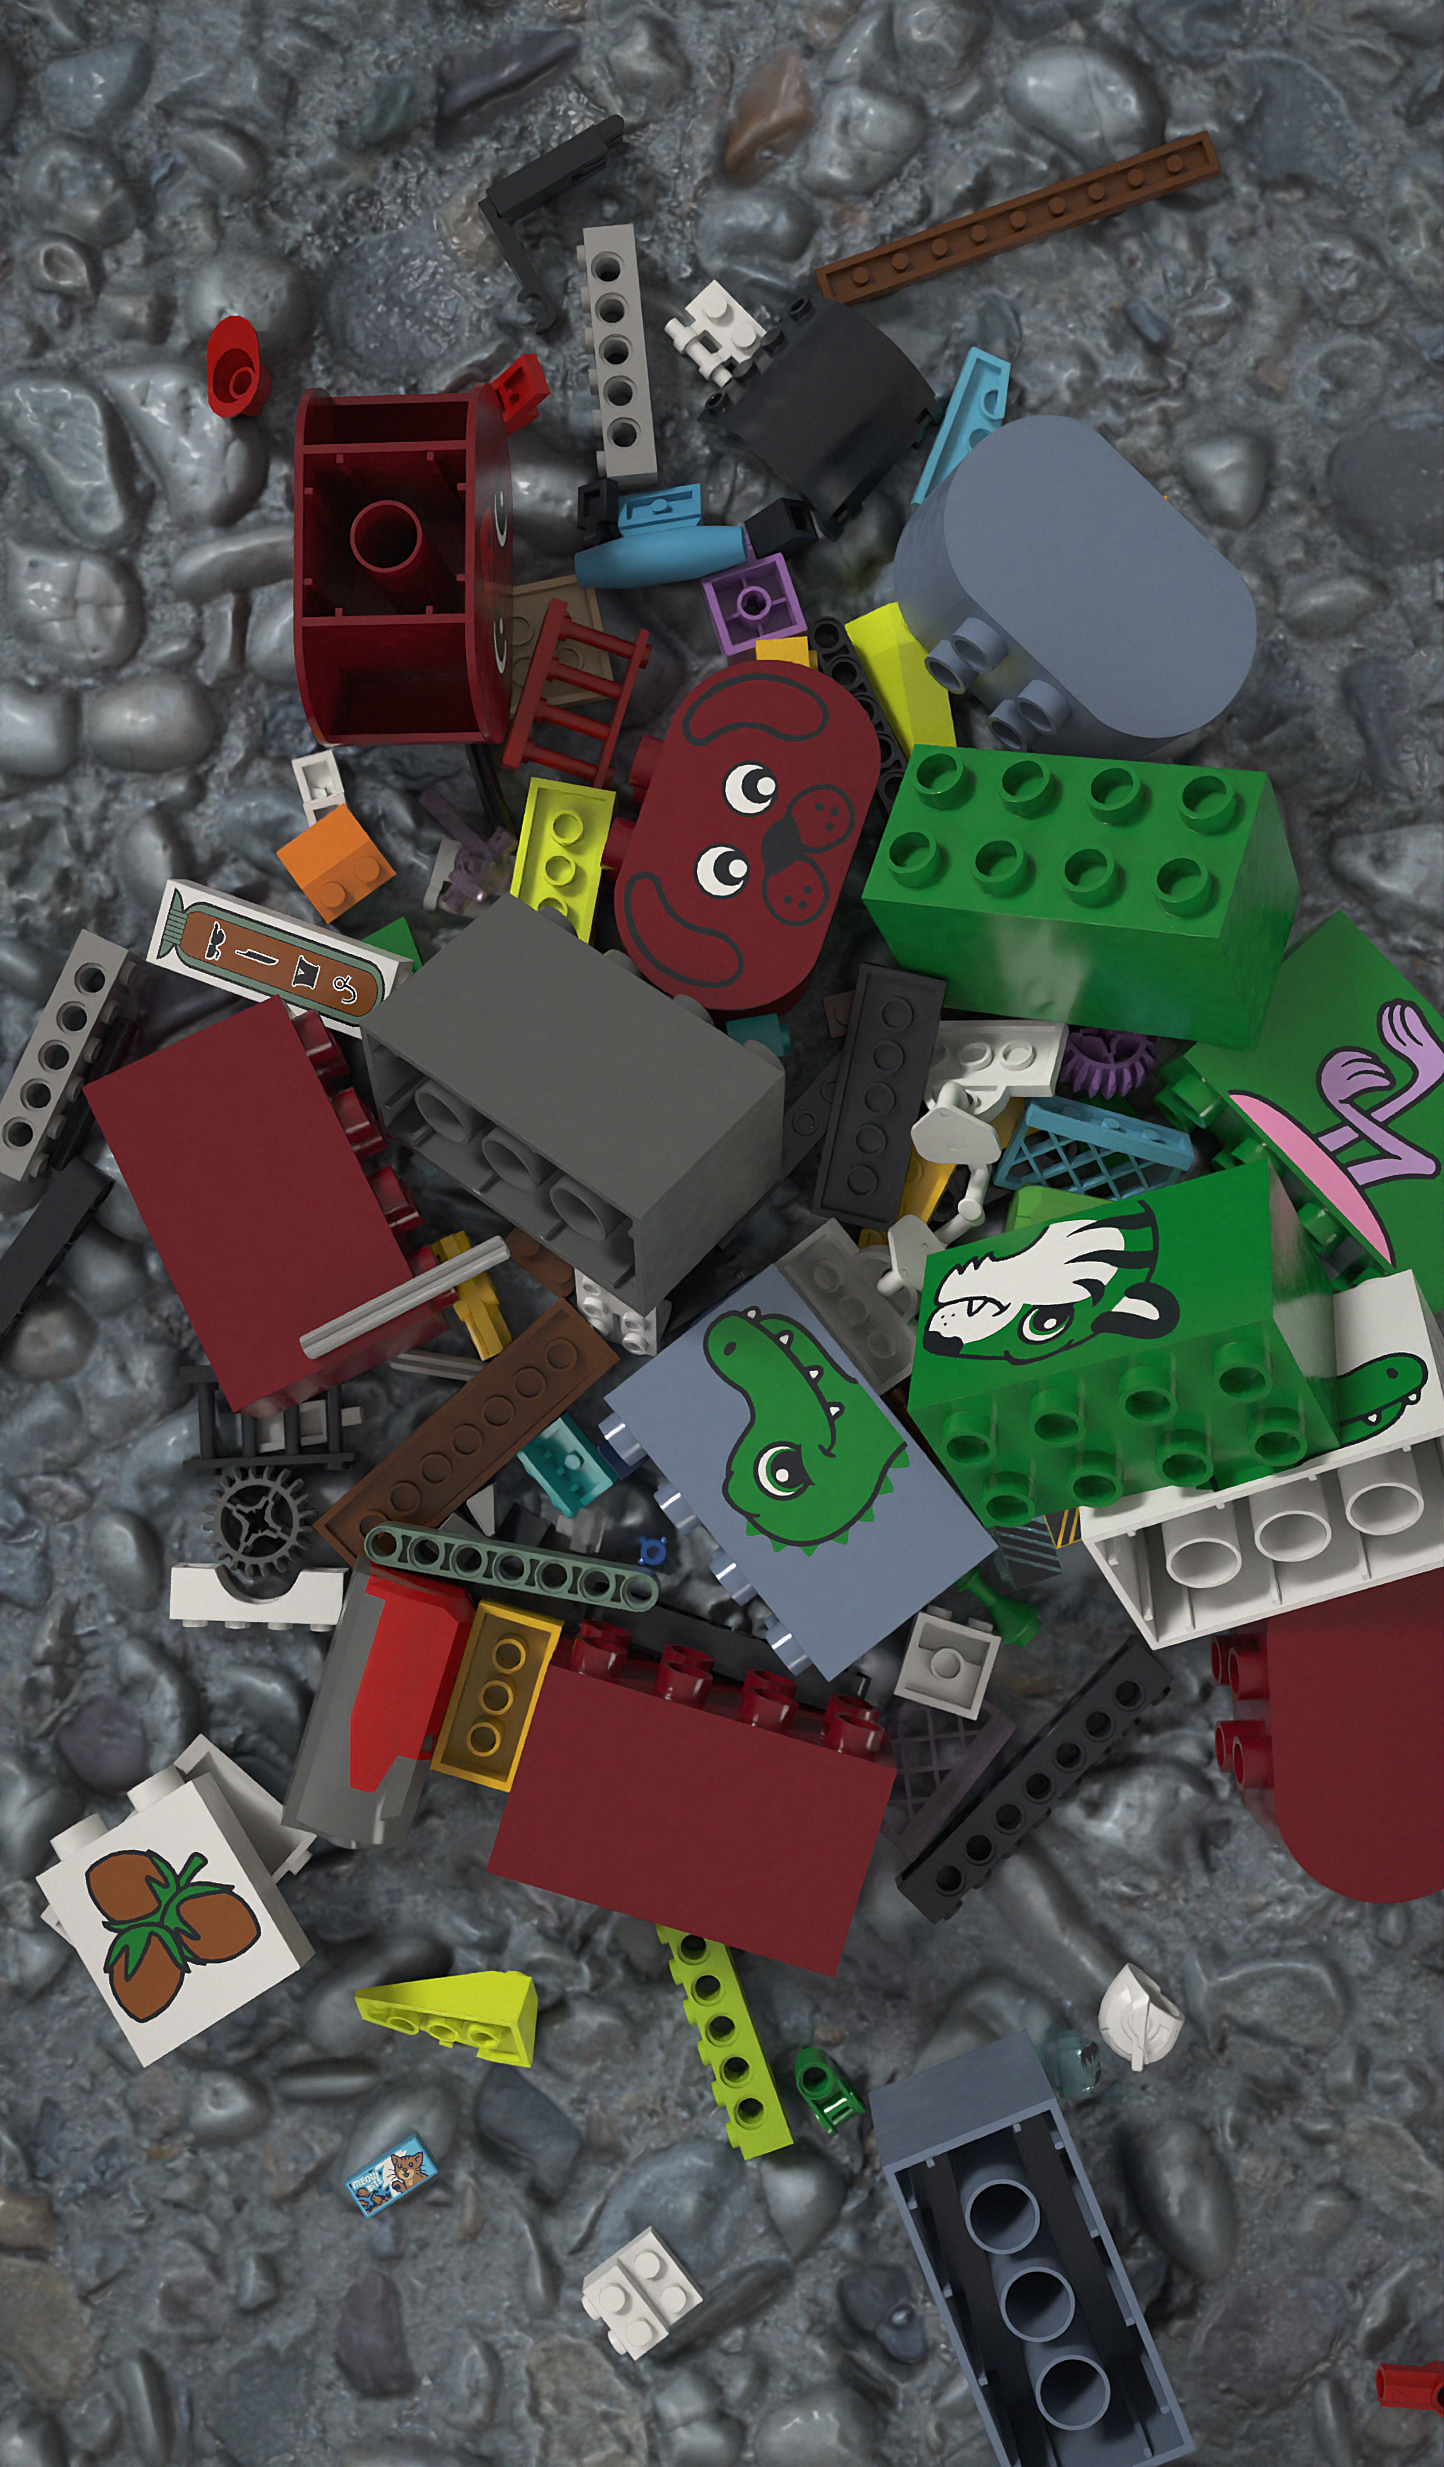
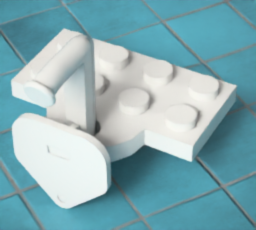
(983, 1067)
(864, 1302)

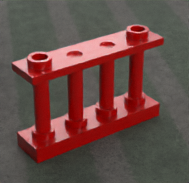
(535, 708)

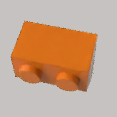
(335, 863)

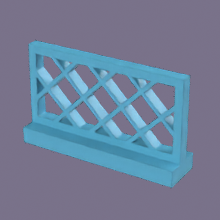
(1096, 1127)

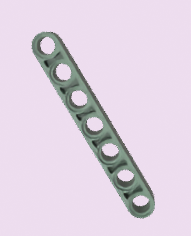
(492, 1571)

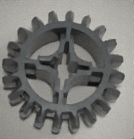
(242, 1510)

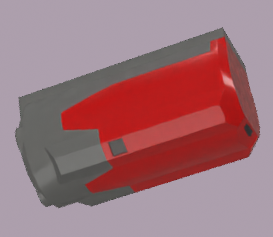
(379, 1706)

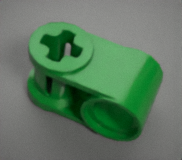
(831, 2095)

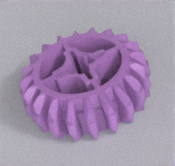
(1091, 1058)

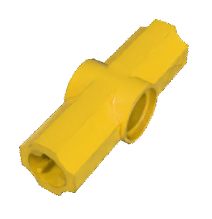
(478, 1301)

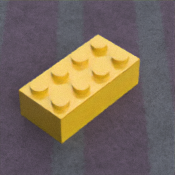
(496, 1693)

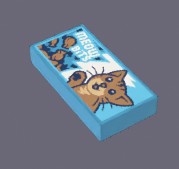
(392, 2175)

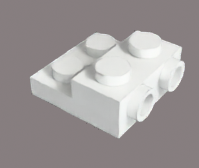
(947, 1662)
(640, 2293)

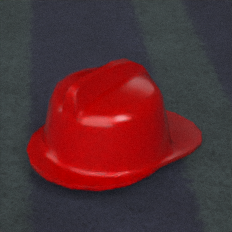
(234, 370)

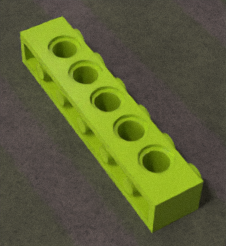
(751, 2131)

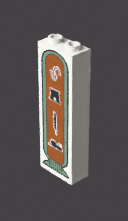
(272, 954)

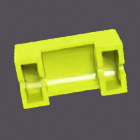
(563, 851)

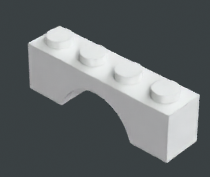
(206, 1593)

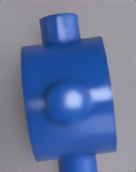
(653, 1551)

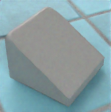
(485, 1508)

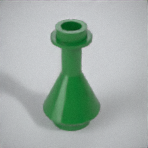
(1013, 1618)

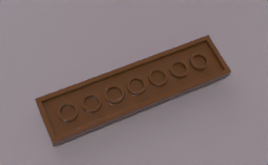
(473, 1431)

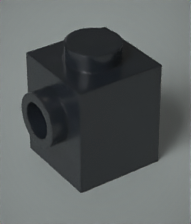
(782, 528)

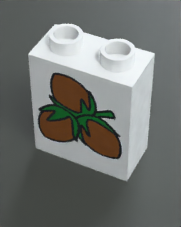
(172, 1912)

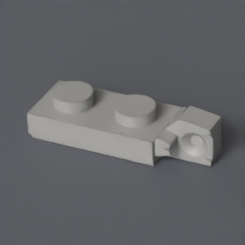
(312, 1425)

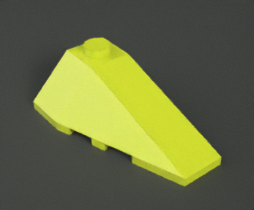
(896, 670)
(475, 2009)

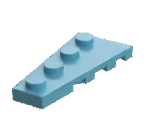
(971, 415)

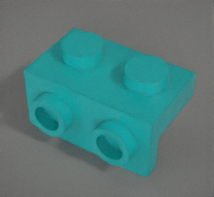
(567, 1466)

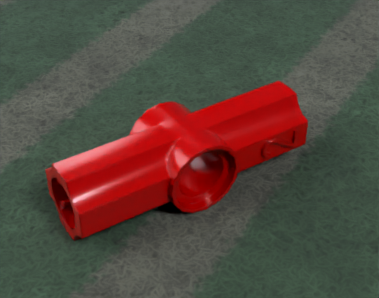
(1411, 2386)

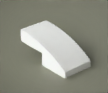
(319, 784)

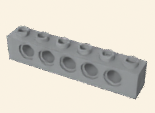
(615, 251)
(54, 1032)

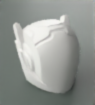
(1138, 2018)

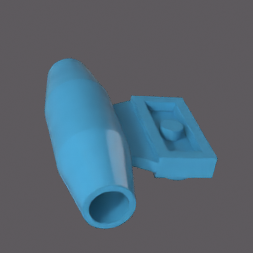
(661, 543)

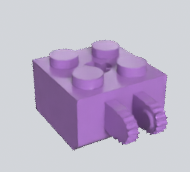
(758, 584)

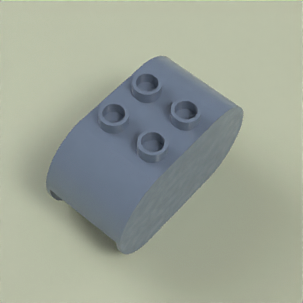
(1072, 597)

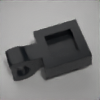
(597, 511)

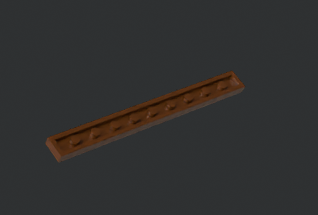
(1019, 221)

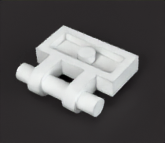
(724, 324)

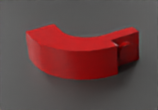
(520, 391)

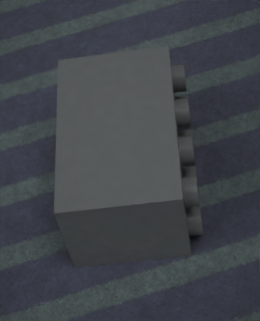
(577, 1098)

